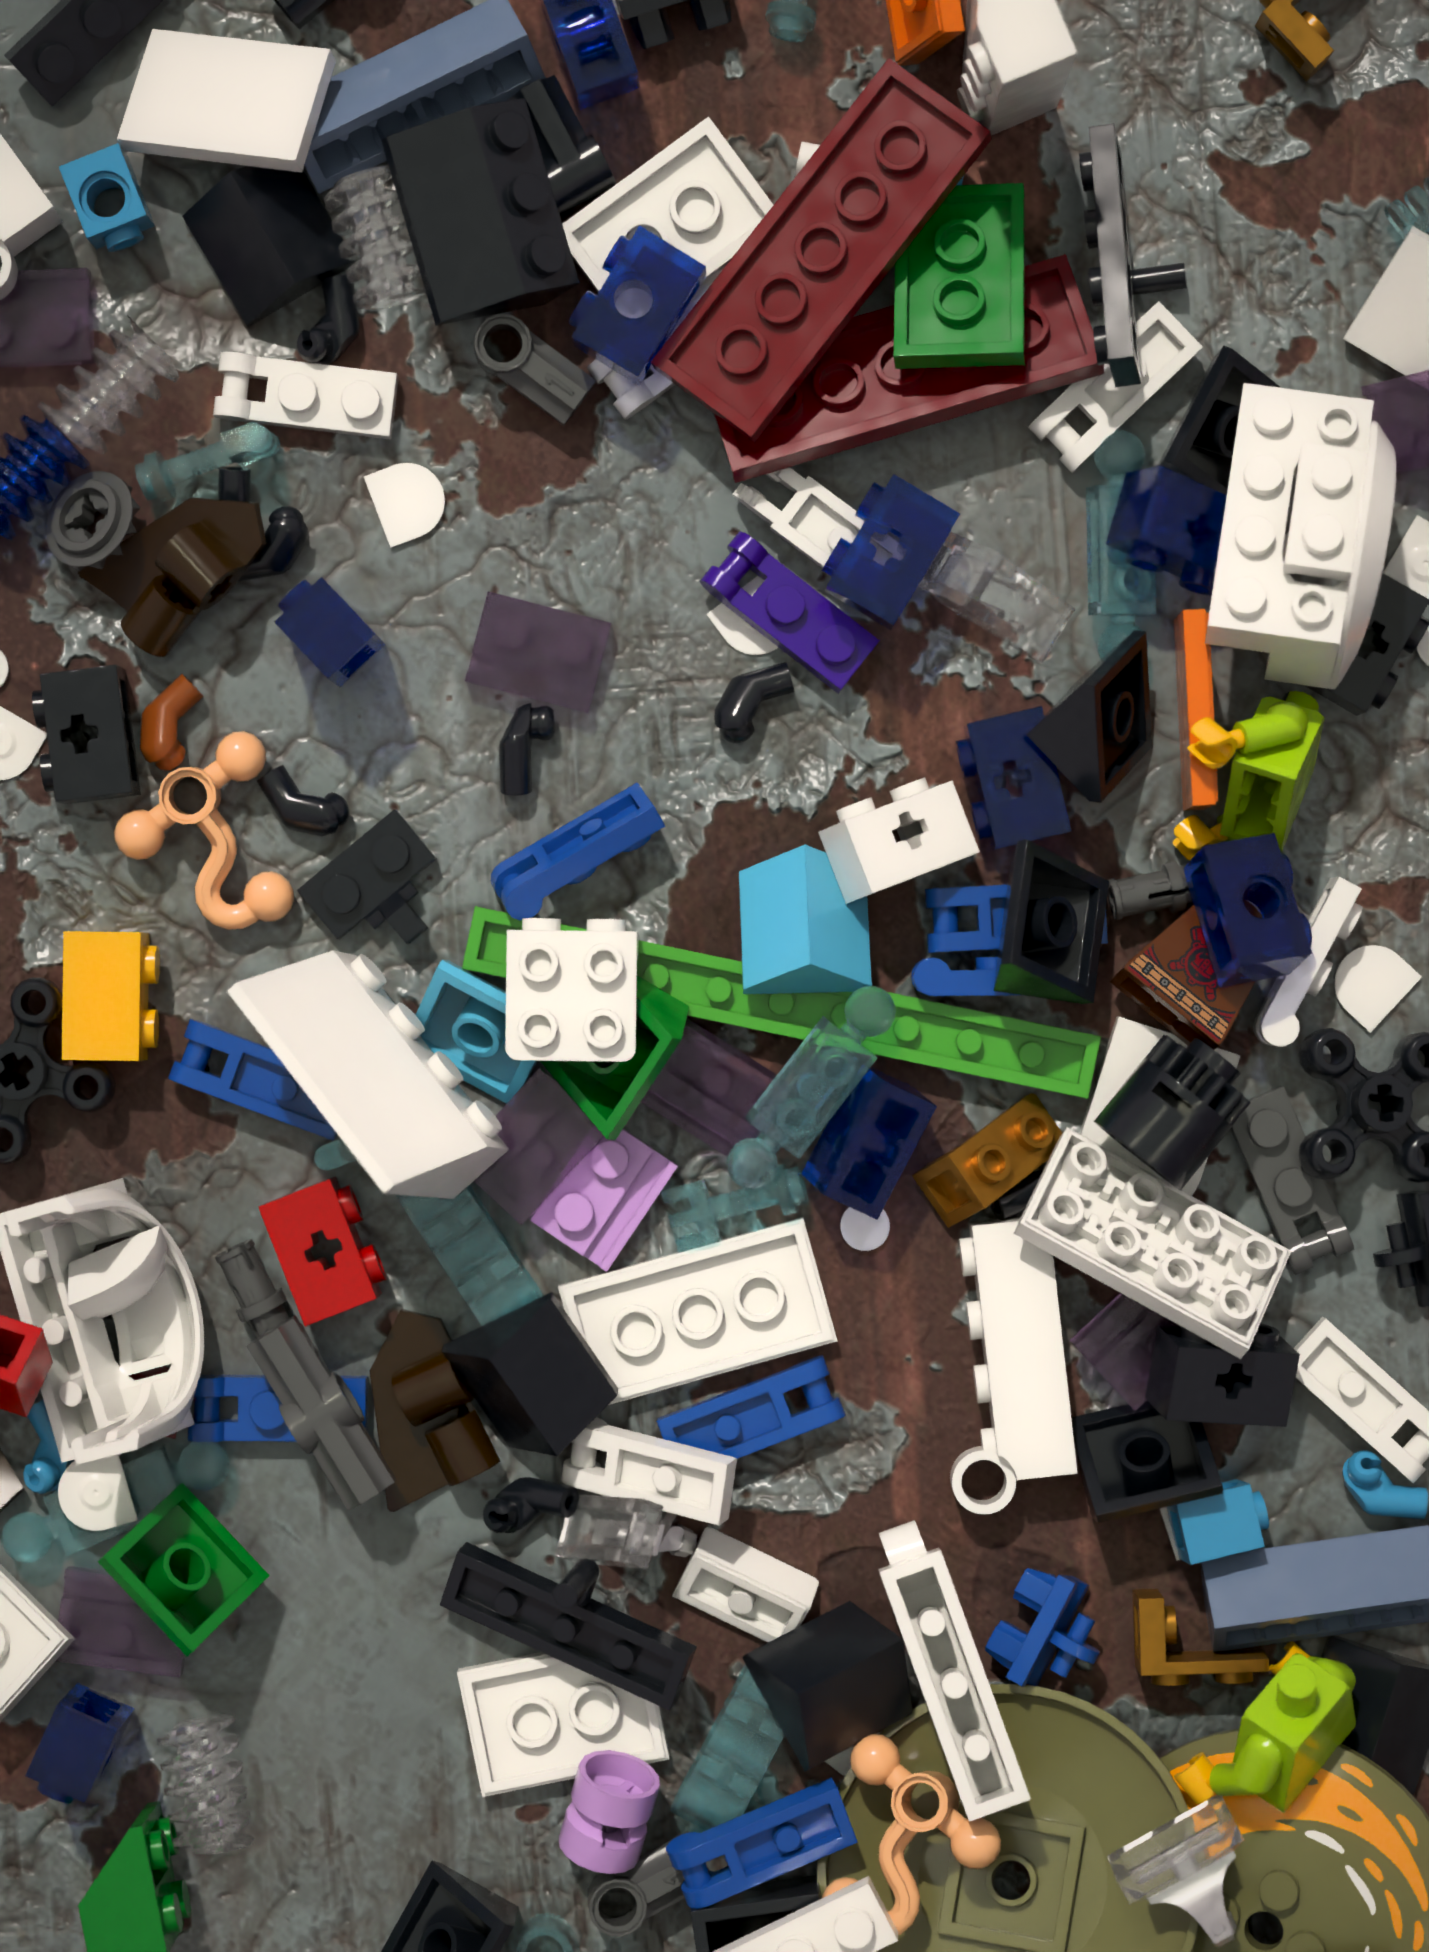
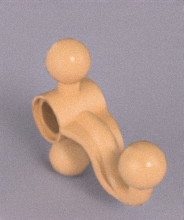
(142, 834)
(973, 1843)

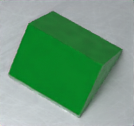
(613, 1090)
(183, 1569)

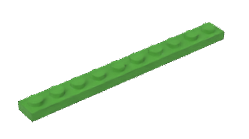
(920, 1033)

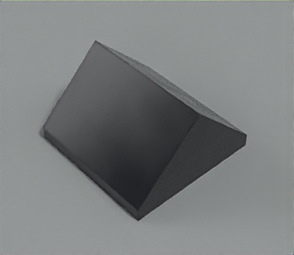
(266, 238)
(1207, 430)
(1102, 721)
(1050, 927)
(533, 1376)
(1141, 1461)
(833, 1682)
(1388, 1707)
(452, 1916)

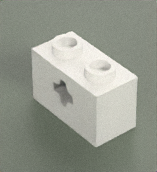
(930, 831)

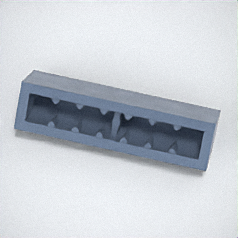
(451, 67)
(1317, 1589)

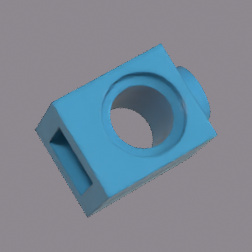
(91, 176)
(1219, 1523)

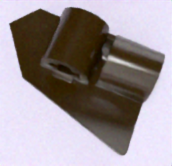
(179, 568)
(425, 1413)

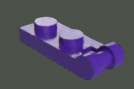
(790, 613)

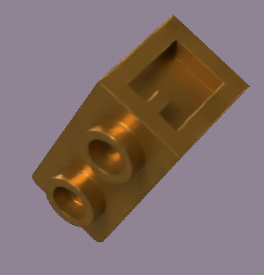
(1295, 35)
(989, 1161)
(1157, 1627)

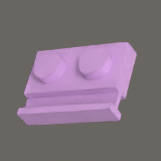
(605, 1198)

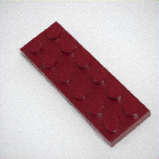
(821, 250)
(861, 397)

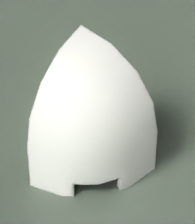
(116, 1275)

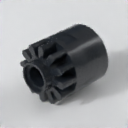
(1175, 1108)

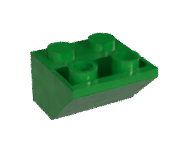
(136, 1896)

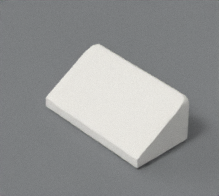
(745, 1586)

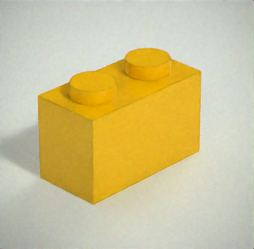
(108, 996)

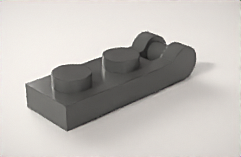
(1270, 1144)

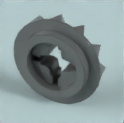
(75, 511)

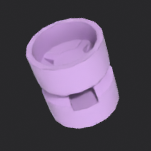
(609, 1811)

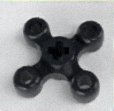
(48, 1075)
(1355, 1119)

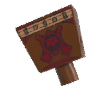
(1179, 986)

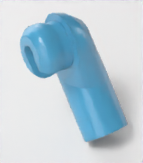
(46, 1466)
(1376, 1492)

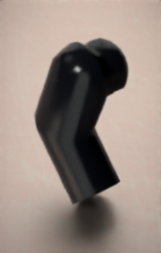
(525, 1501)

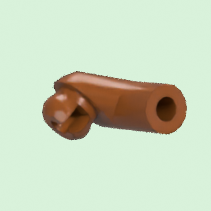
(160, 723)

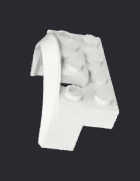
(1334, 532)
(86, 1393)

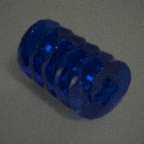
(29, 467)

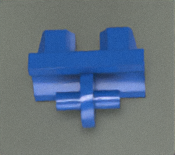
(1030, 1653)

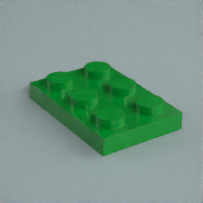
(964, 283)

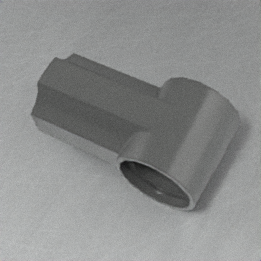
(537, 371)
(652, 1884)

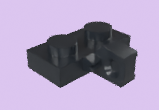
(372, 881)

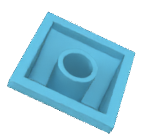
(800, 929)
(468, 1025)

